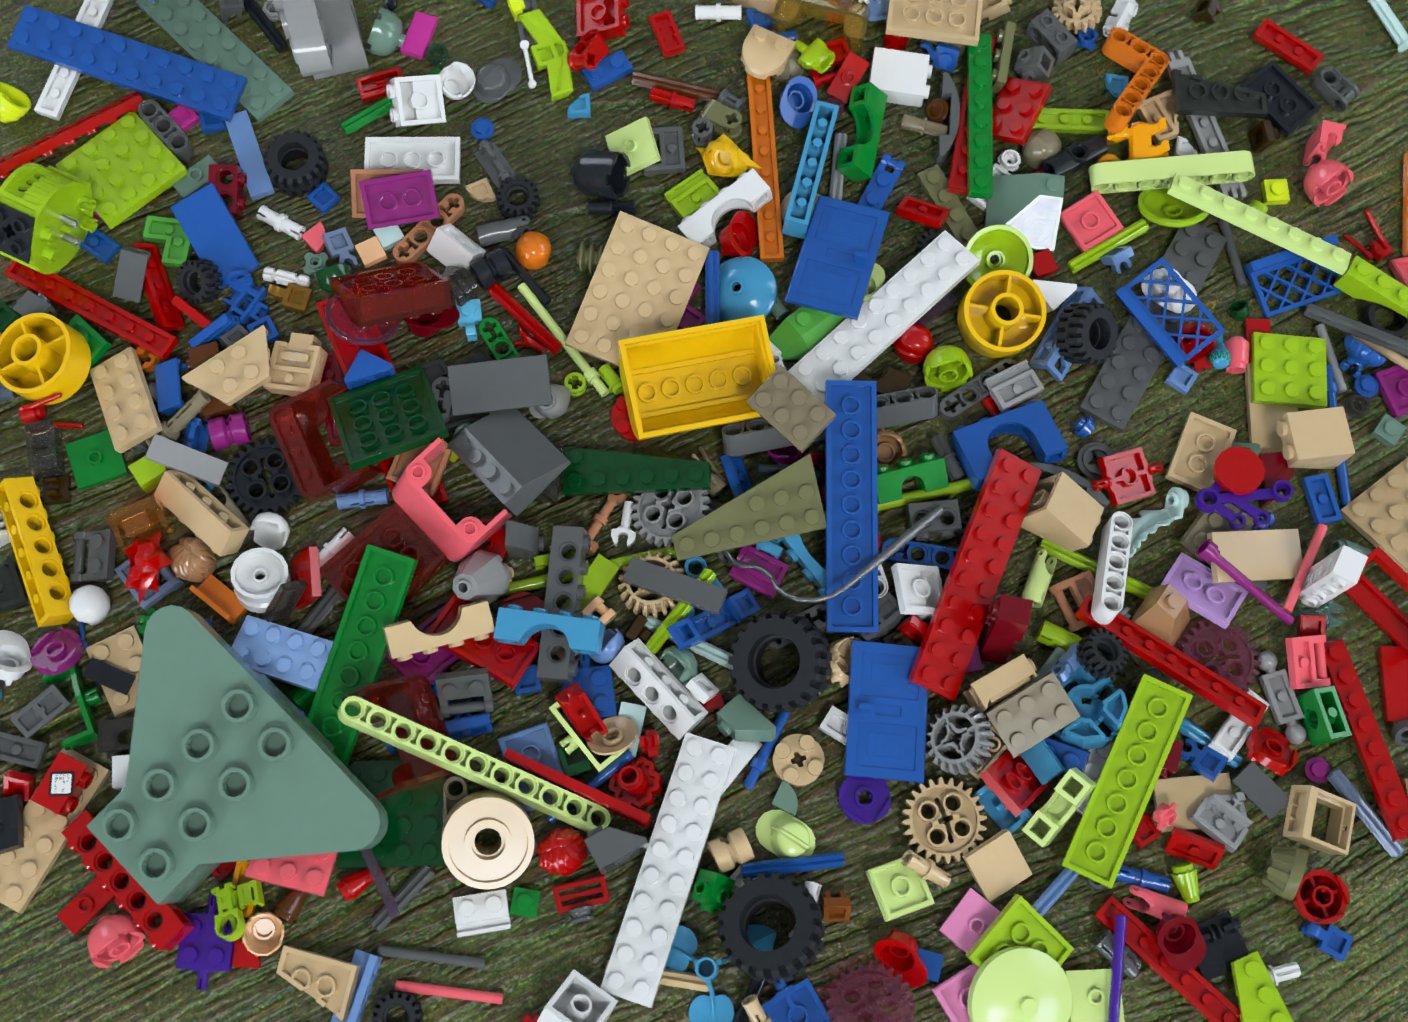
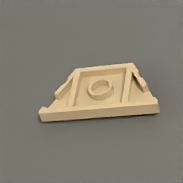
(235, 370)

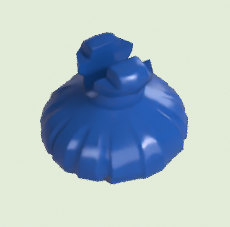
(1360, 356)

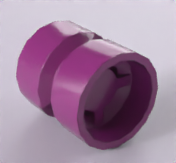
(228, 431)

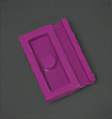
(755, 579)

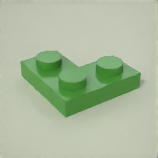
(170, 232)

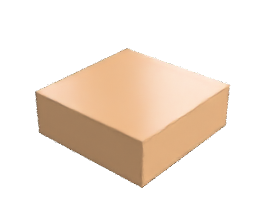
(371, 252)

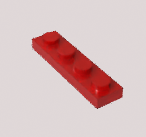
(160, 291)

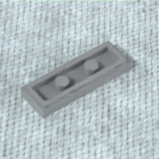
(186, 460)

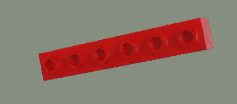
(174, 925)

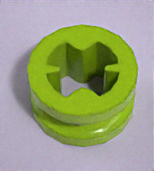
(582, 381)

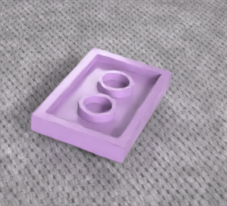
(1211, 600)

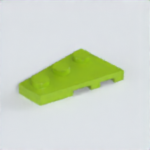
(1257, 992)

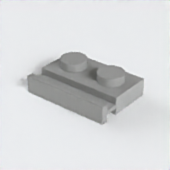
(1013, 385)

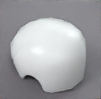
(457, 80)
(270, 530)
(89, 604)

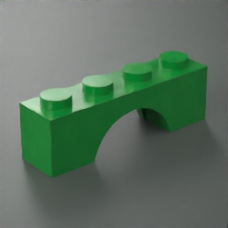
(868, 109)

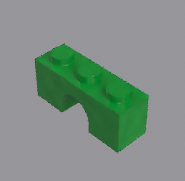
(927, 470)

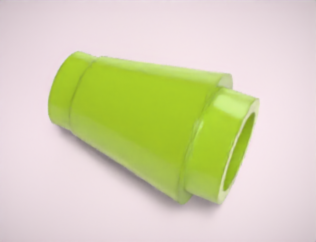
(1186, 881)

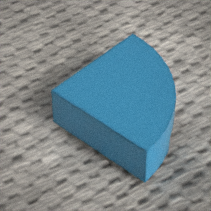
(1116, 83)
(580, 107)

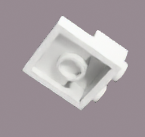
(416, 100)
(917, 589)

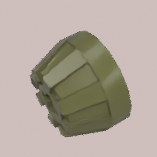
(1285, 870)

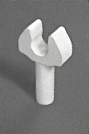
(624, 528)

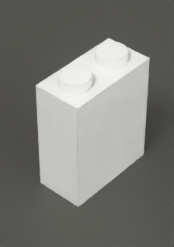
(901, 75)

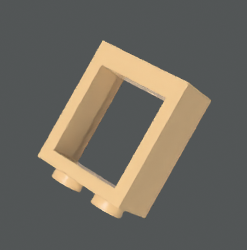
(1301, 816)

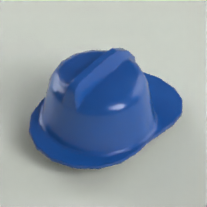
(798, 101)

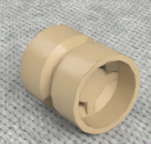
(731, 850)

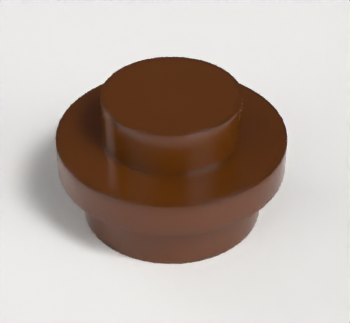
(938, 110)

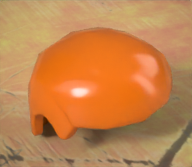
(533, 250)

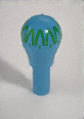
(1219, 356)

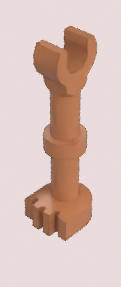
(600, 519)

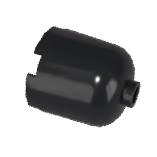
(601, 173)

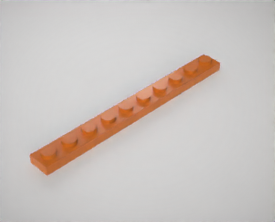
(764, 154)

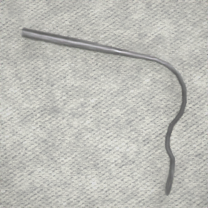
(885, 554)

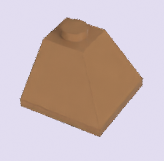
(1163, 613)

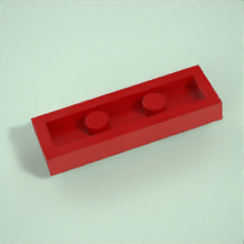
(1287, 46)

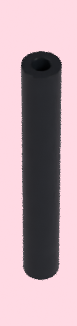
(527, 278)

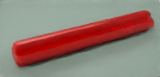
(525, 319)

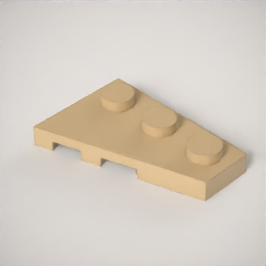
(320, 976)

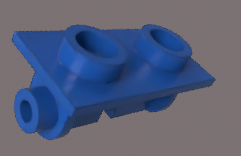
(197, 435)

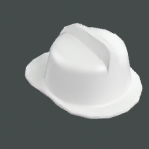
(1175, 292)
(13, 656)

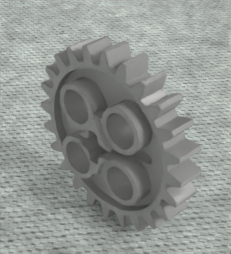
(651, 504)

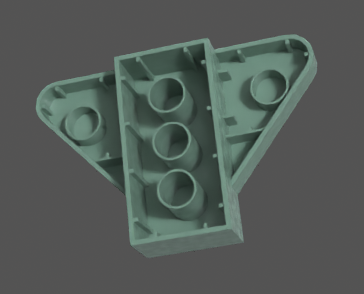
(223, 769)

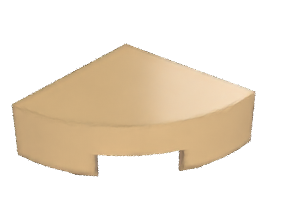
(481, 191)

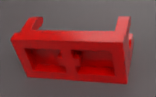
(580, 712)

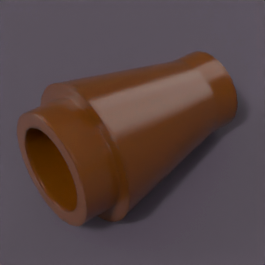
(290, 906)

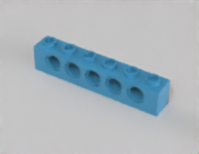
(810, 169)

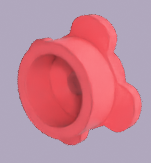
(1165, 815)

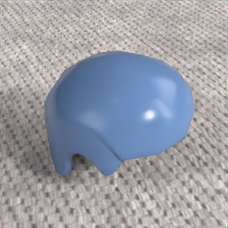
(611, 646)

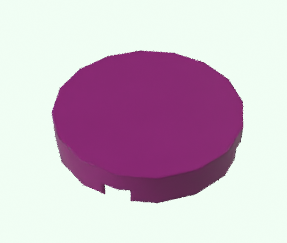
(56, 651)

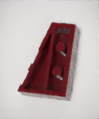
(1003, 626)

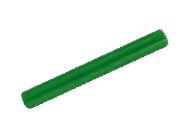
(372, 112)

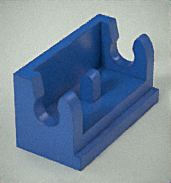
(169, 386)

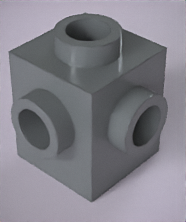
(1034, 63)

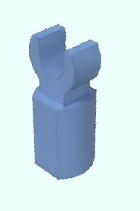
(1066, 664)

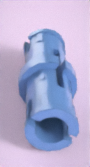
(363, 498)

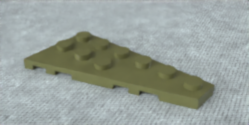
(770, 511)

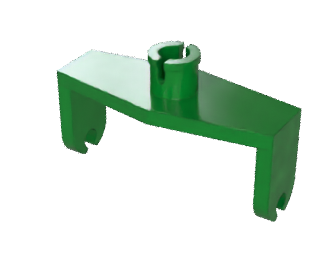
(86, 700)

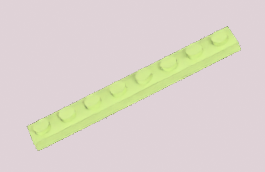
(1259, 223)

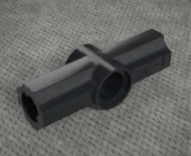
(1076, 156)

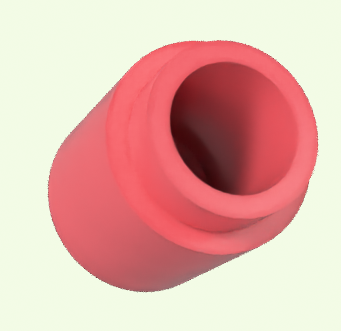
(1239, 353)

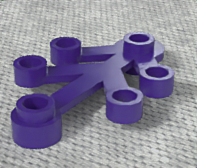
(1217, 501)

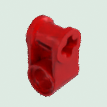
(588, 51)

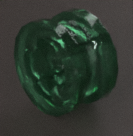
(435, 60)

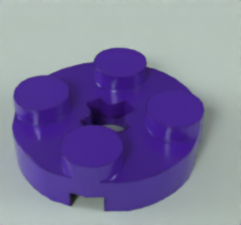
(866, 812)

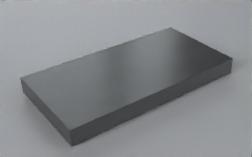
(500, 385)

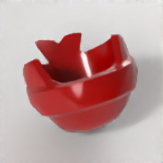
(914, 344)
(1187, 345)

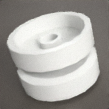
(257, 577)

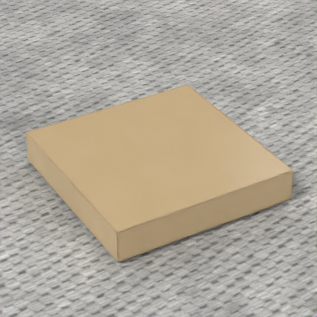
(997, 865)

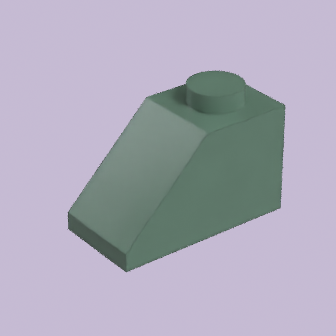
(744, 722)

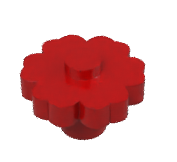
(636, 783)

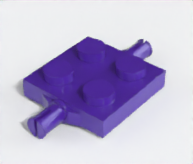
(203, 949)

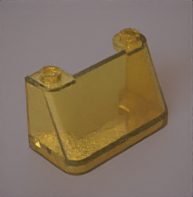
(848, 12)

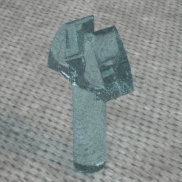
(1330, 607)

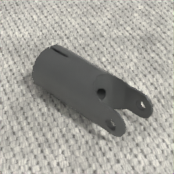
(502, 230)

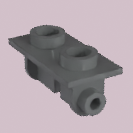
(494, 163)

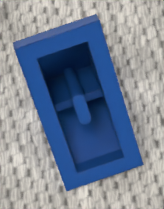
(367, 370)

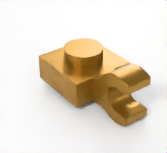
(293, 297)

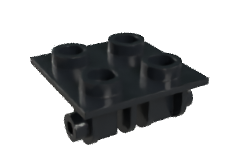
(1222, 944)

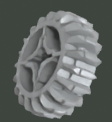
(947, 734)

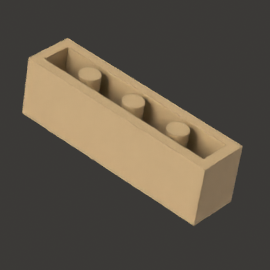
(201, 512)

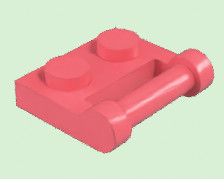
(1307, 661)

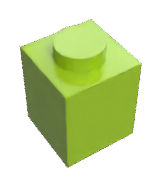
(147, 473)

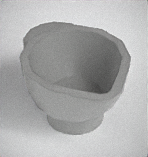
(560, 399)

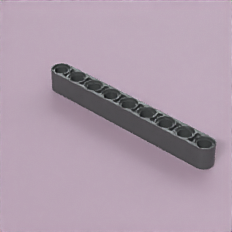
(892, 410)

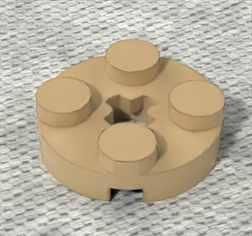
(806, 747)

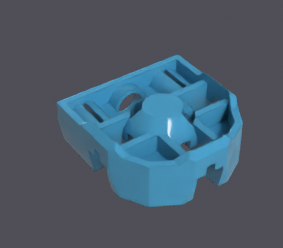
(1085, 731)

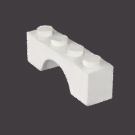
(747, 193)

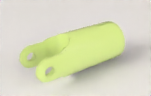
(1039, 578)

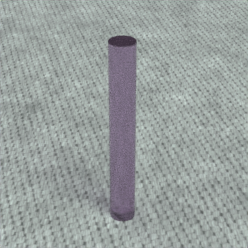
(381, 883)

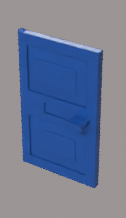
(837, 257)
(885, 714)

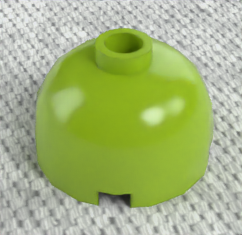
(947, 368)

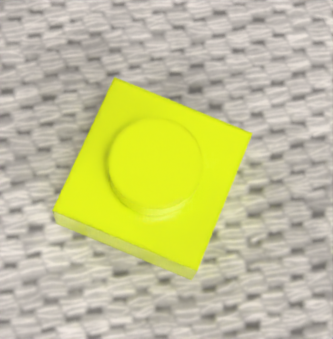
(516, 8)
(1275, 191)

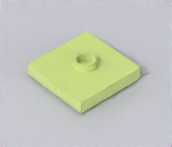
(637, 143)
(898, 889)
(1091, 995)

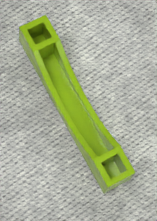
(1371, 284)

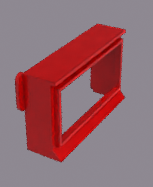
(1377, 605)

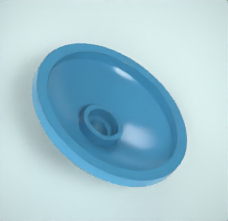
(757, 289)

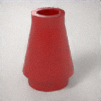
(354, 884)

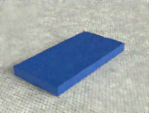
(215, 232)

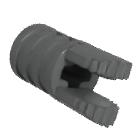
(1105, 946)

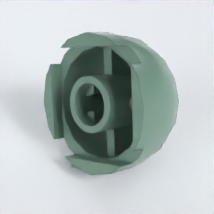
(385, 34)

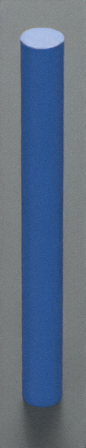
(602, 776)

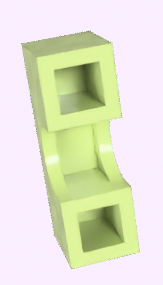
(1060, 807)

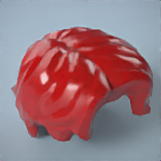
(562, 851)

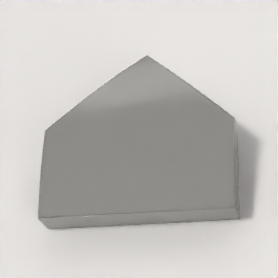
(1223, 819)

